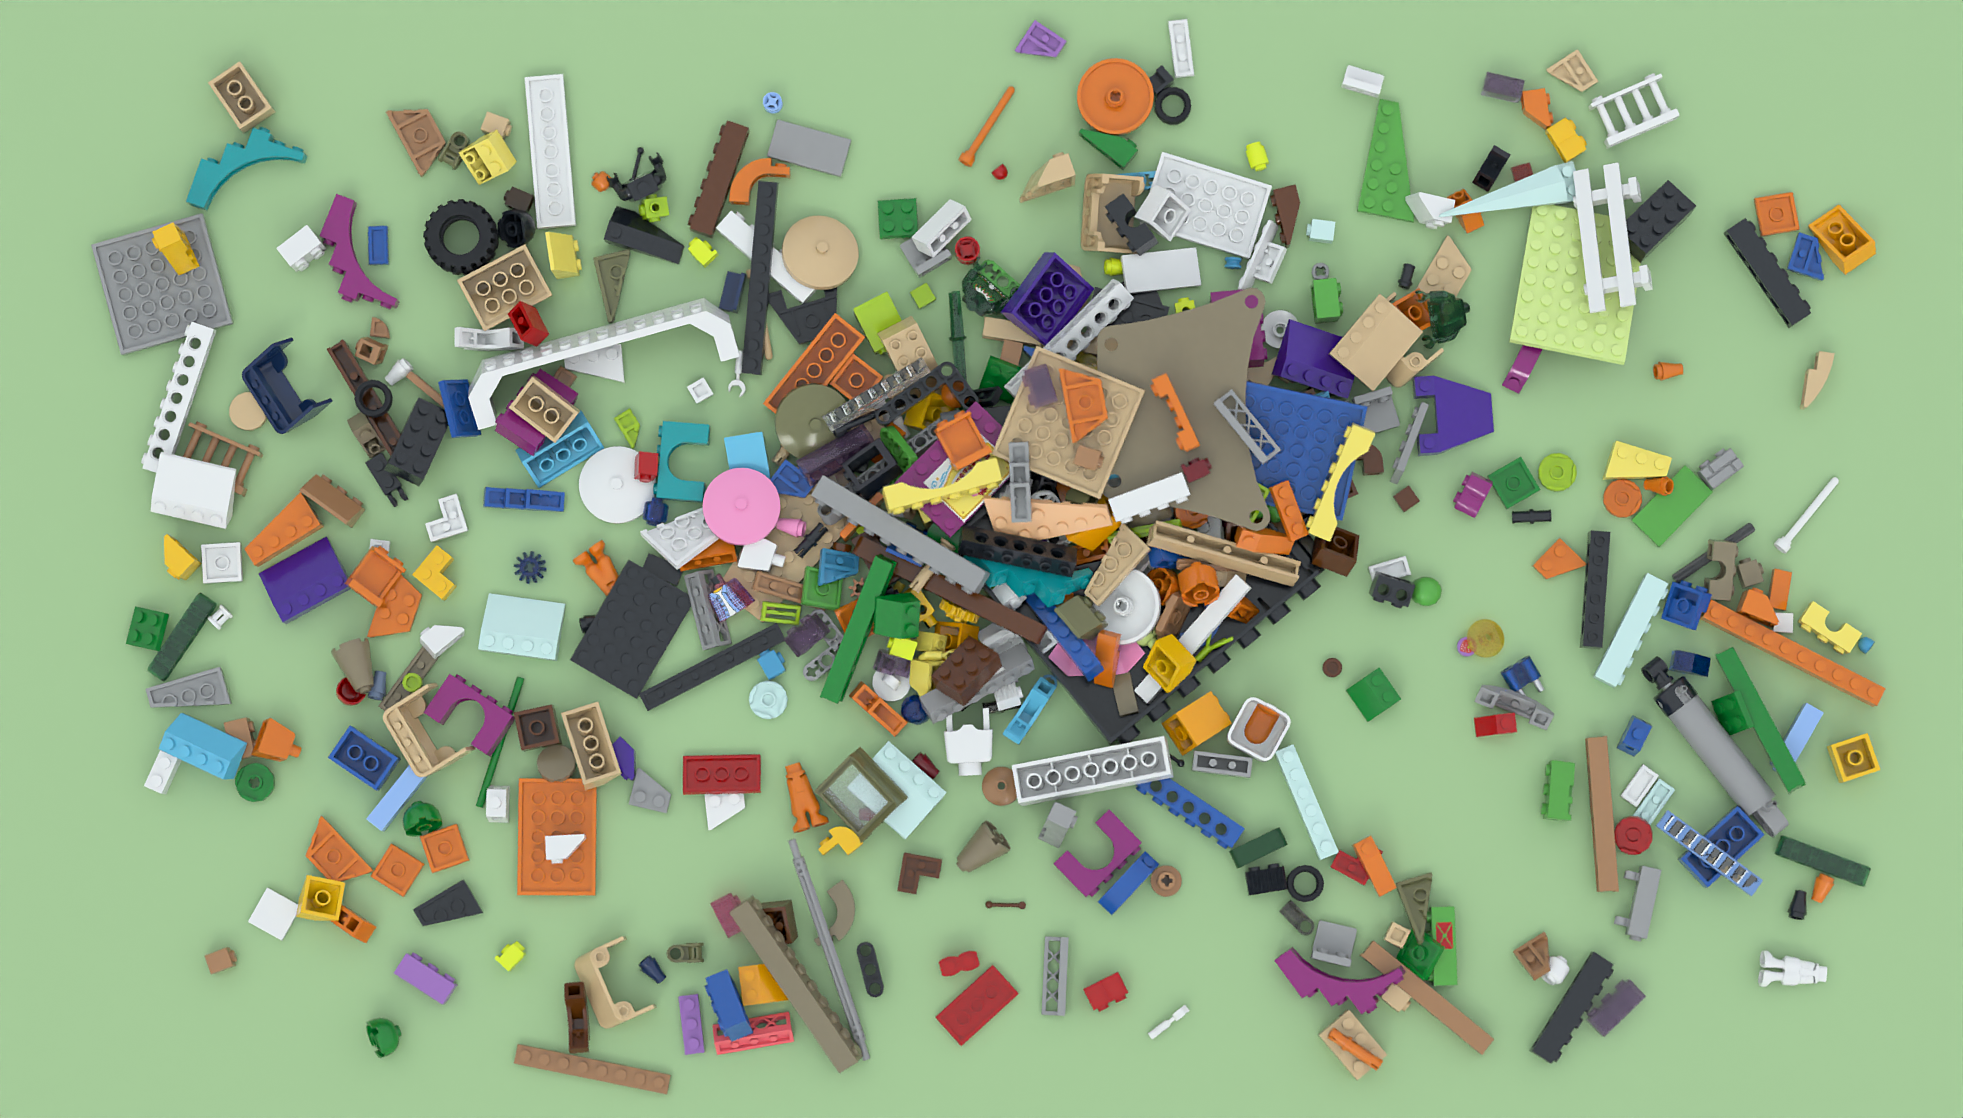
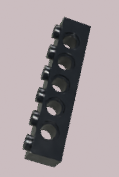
(1017, 551)
(1595, 589)

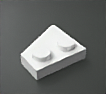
(722, 807)

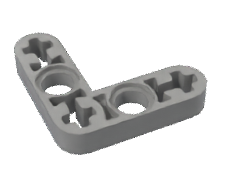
(833, 643)

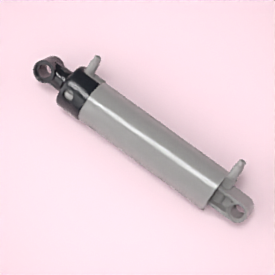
(1715, 747)

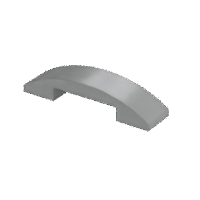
(1516, 703)

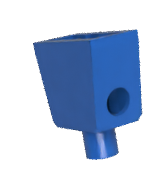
(1634, 736)

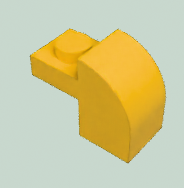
(844, 837)

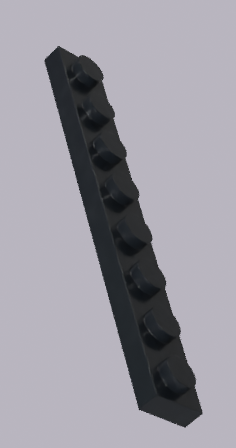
(712, 667)

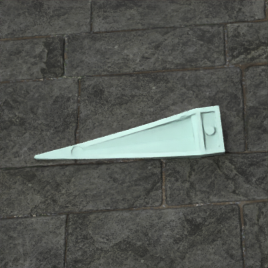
(1543, 188)

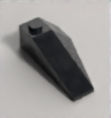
(631, 232)

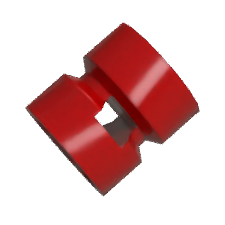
(967, 250)

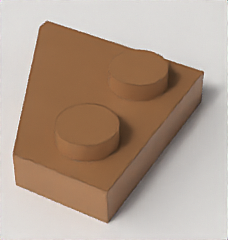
(1535, 956)

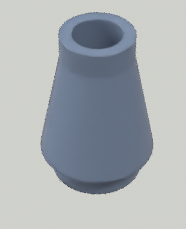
(379, 689)

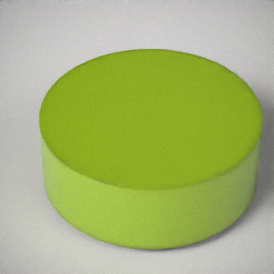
(412, 682)

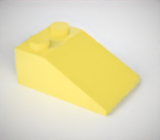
(562, 255)

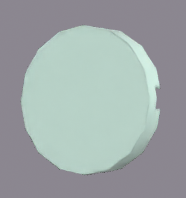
(768, 699)

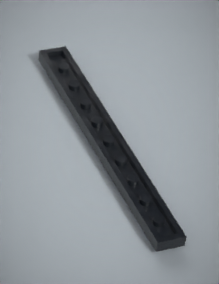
(760, 277)

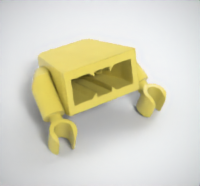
(923, 668)

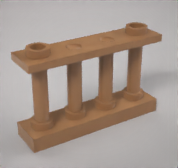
(252, 451)

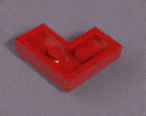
(1350, 867)

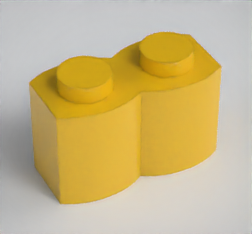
(1565, 139)

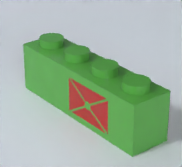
(1443, 931)

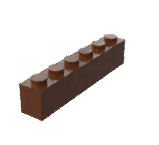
(719, 179)

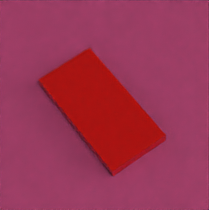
(722, 774)
(976, 1005)

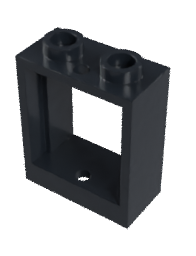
(878, 480)

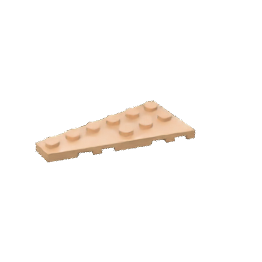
(1048, 517)

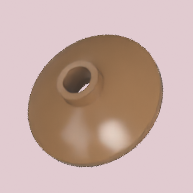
(991, 790)

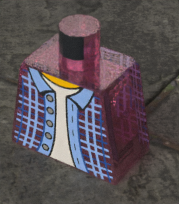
(728, 597)

